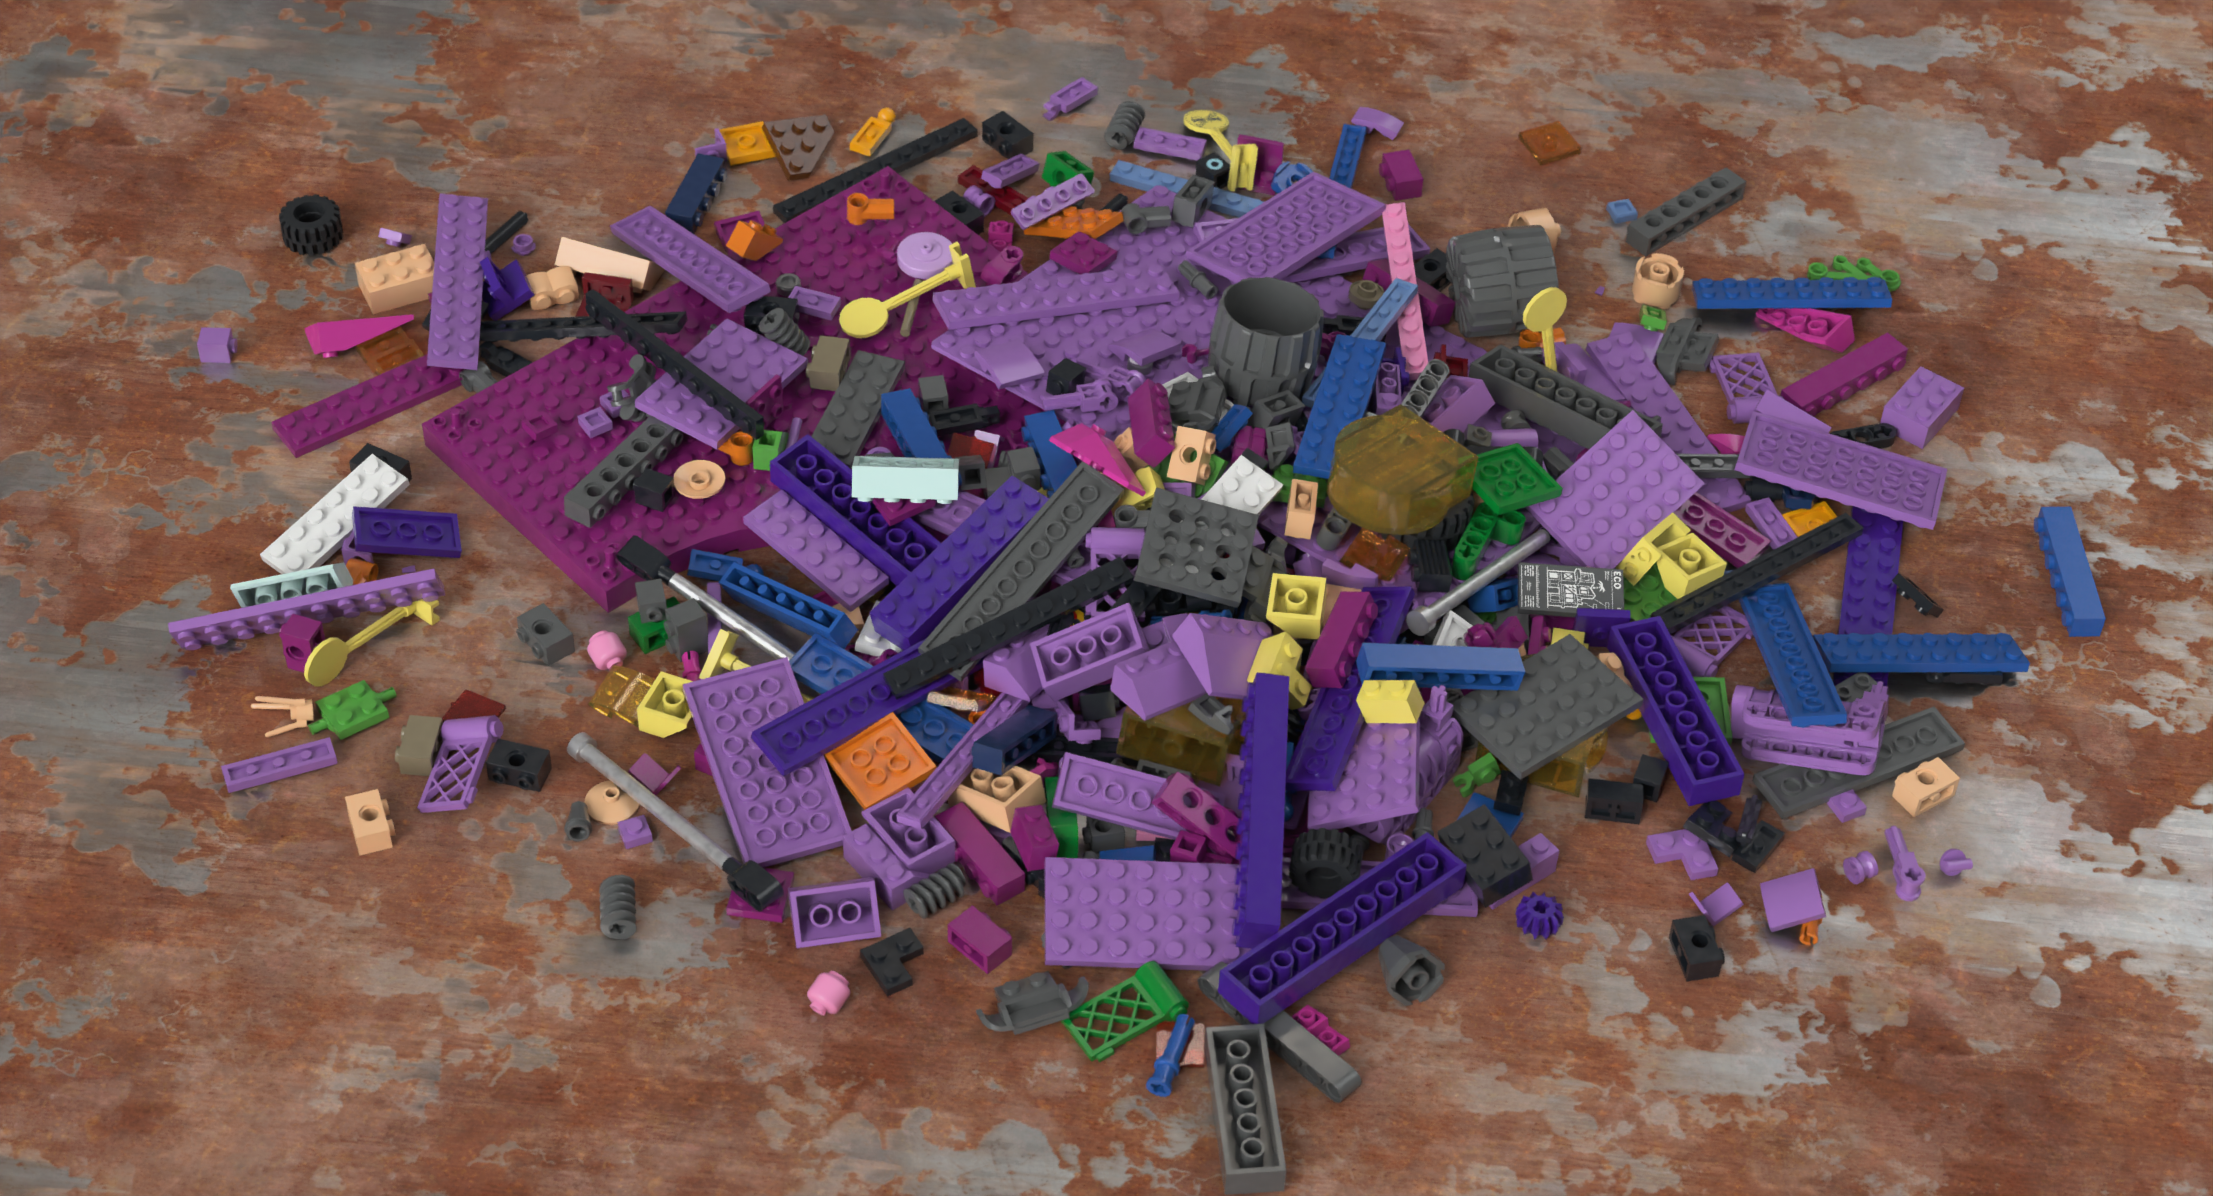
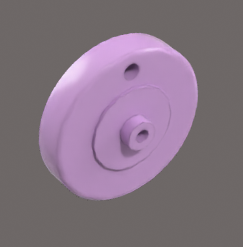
(924, 254)

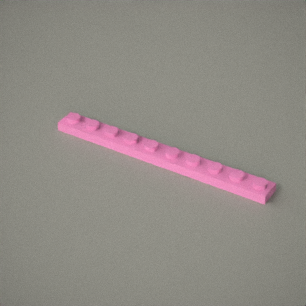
(1402, 267)

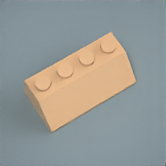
(598, 260)

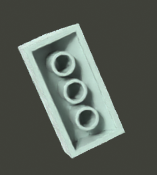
(905, 479)
(292, 584)

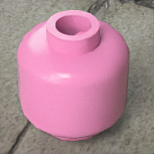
(606, 650)
(828, 993)

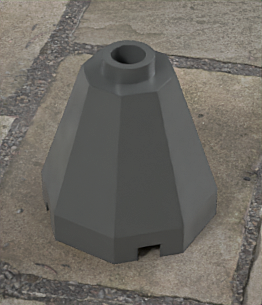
(1409, 970)

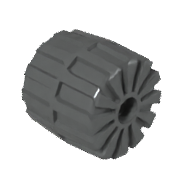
(1497, 276)
(1265, 339)

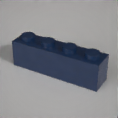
(697, 191)
(1014, 740)

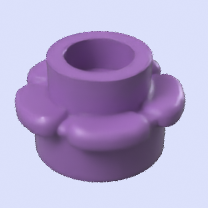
(523, 244)

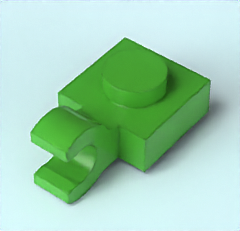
(1480, 772)

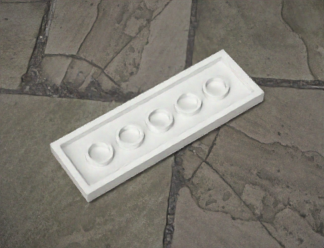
(1240, 487)
(329, 521)

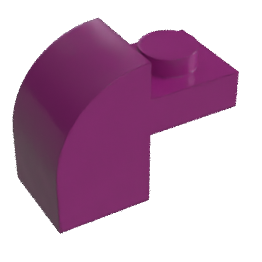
(1193, 849)

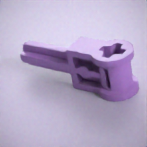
(1117, 376)
(1087, 396)
(1905, 869)

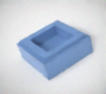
(1622, 211)

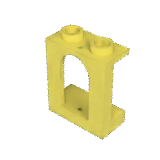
(1645, 552)

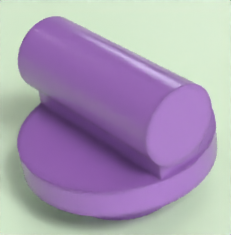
(1954, 861)

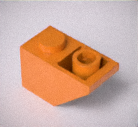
(753, 240)

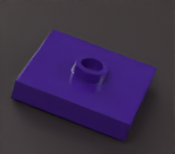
(1597, 624)

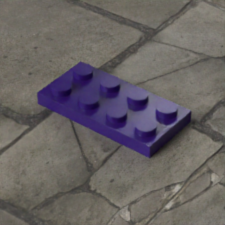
(406, 532)

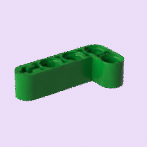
(1478, 535)
(1062, 822)

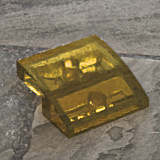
(621, 693)

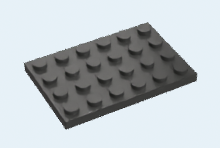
(1558, 706)

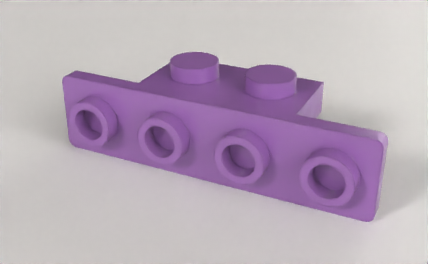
(1052, 201)

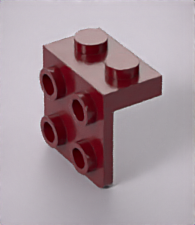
(613, 288)

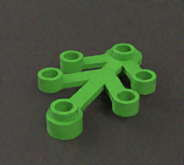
(1863, 266)

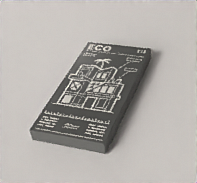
(1563, 589)

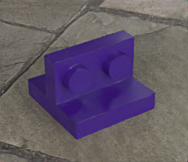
(504, 288)

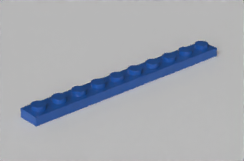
(1346, 163)

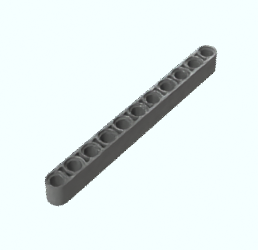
(1417, 401)

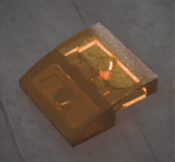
(388, 351)
(1376, 554)

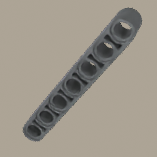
(1293, 1045)

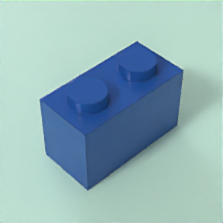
(1495, 596)

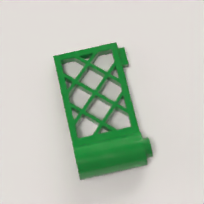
(1152, 987)

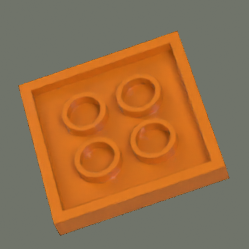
(880, 762)

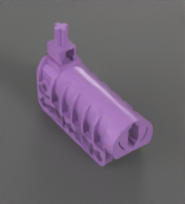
(1765, 729)
(1439, 758)

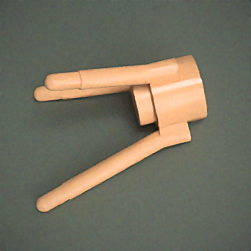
(299, 708)

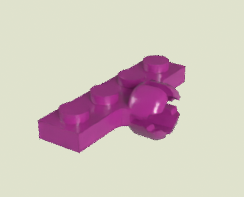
(1508, 635)

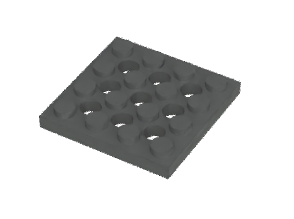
(1176, 577)

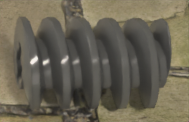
(1124, 125)
(782, 330)
(935, 890)
(617, 907)

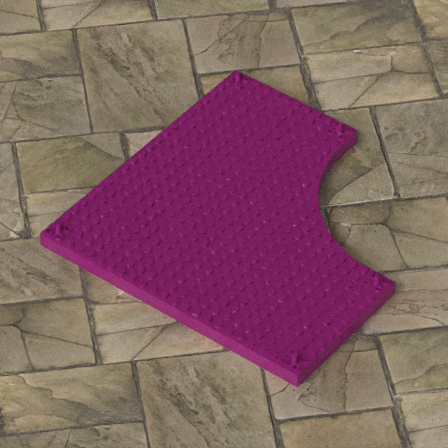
(830, 255)

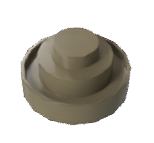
(1365, 293)

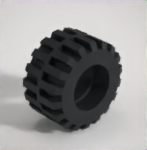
(311, 224)
(1324, 862)

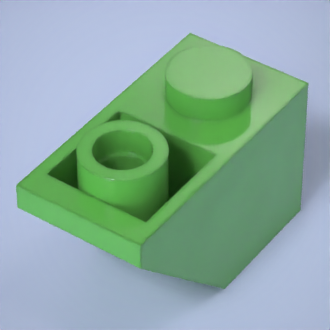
(768, 448)

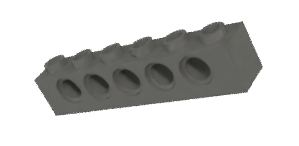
(1685, 211)
(617, 472)

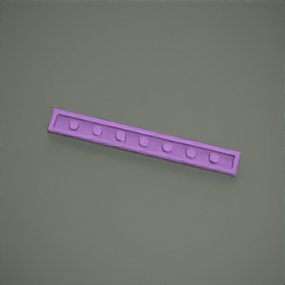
(956, 765)

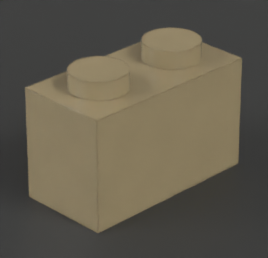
(828, 362)
(419, 745)

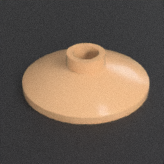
(699, 479)
(610, 804)

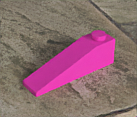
(1817, 327)
(337, 336)
(1099, 452)

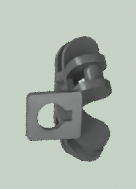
(639, 382)

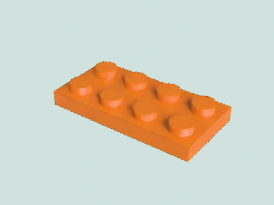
(1072, 220)

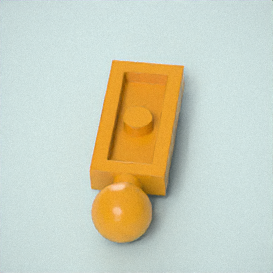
(873, 132)

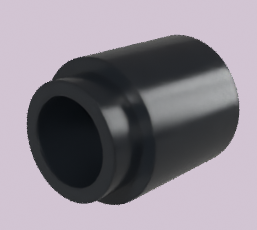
(1760, 488)

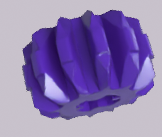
(1539, 915)

